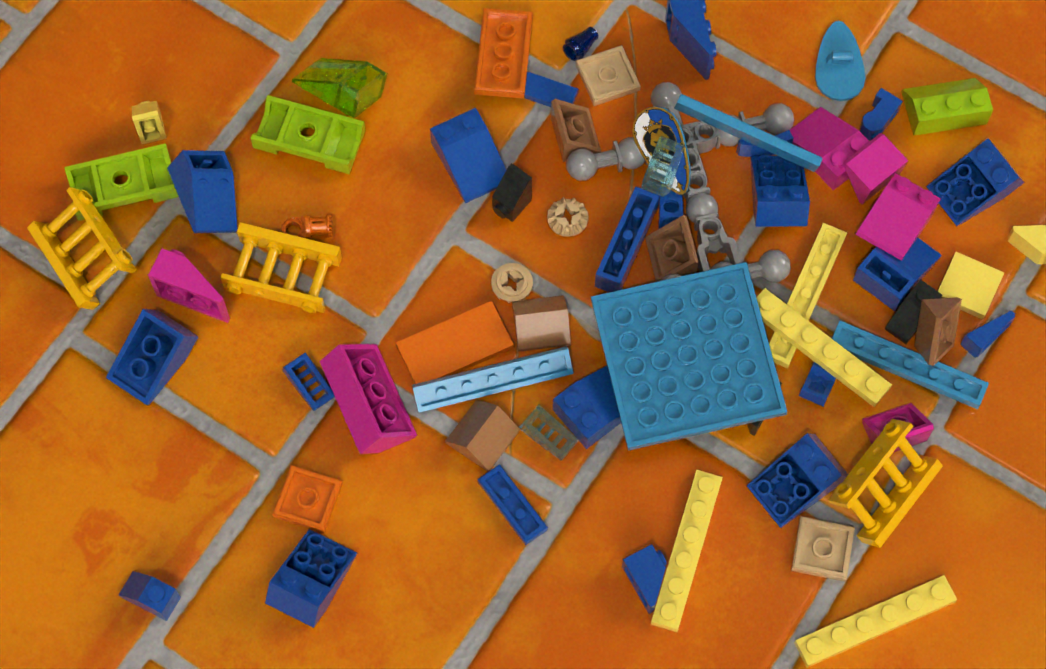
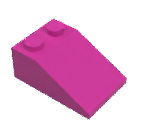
(830, 139)
(898, 216)
(181, 283)

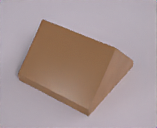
(573, 128)
(672, 249)
(541, 323)
(937, 327)
(483, 434)

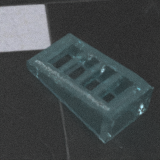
(648, 181)
(534, 433)

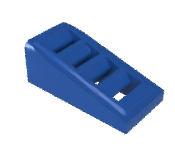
(981, 338)
(301, 388)

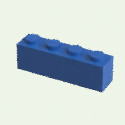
(627, 240)

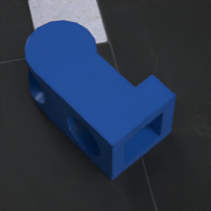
(885, 110)
(669, 208)

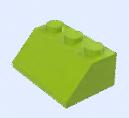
(947, 106)

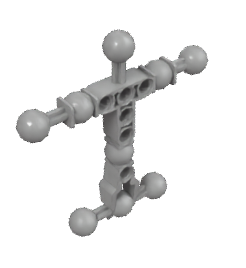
(700, 205)

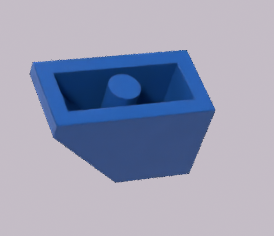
(646, 572)
(150, 594)

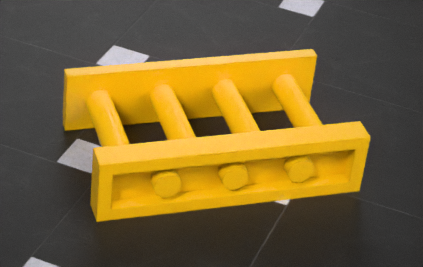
(279, 243)
(58, 253)
(902, 496)

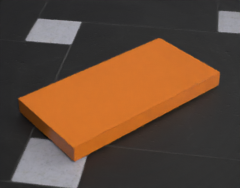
(503, 53)
(455, 344)

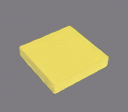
(972, 283)

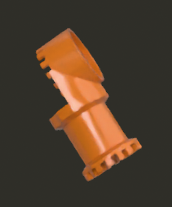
(309, 225)

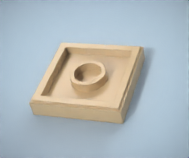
(608, 75)
(823, 549)

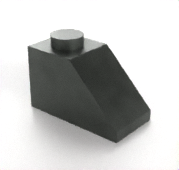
(512, 193)
(905, 320)

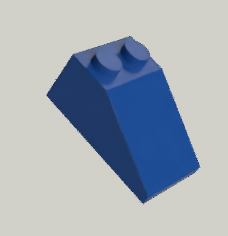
(468, 154)
(151, 355)
(588, 407)

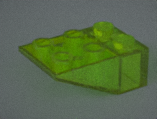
(343, 83)

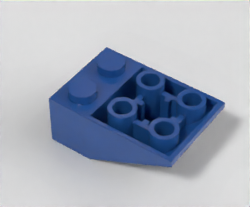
(691, 33)
(975, 183)
(205, 190)
(779, 192)
(894, 279)
(797, 479)
(310, 578)

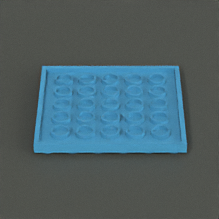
(688, 356)

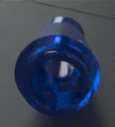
(579, 44)

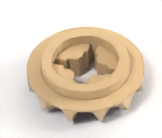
(561, 225)
(517, 273)

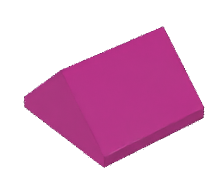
(874, 167)
(918, 434)

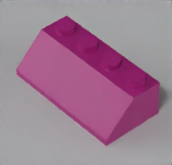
(367, 397)

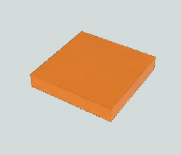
(307, 499)

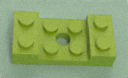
(333, 142)
(145, 172)

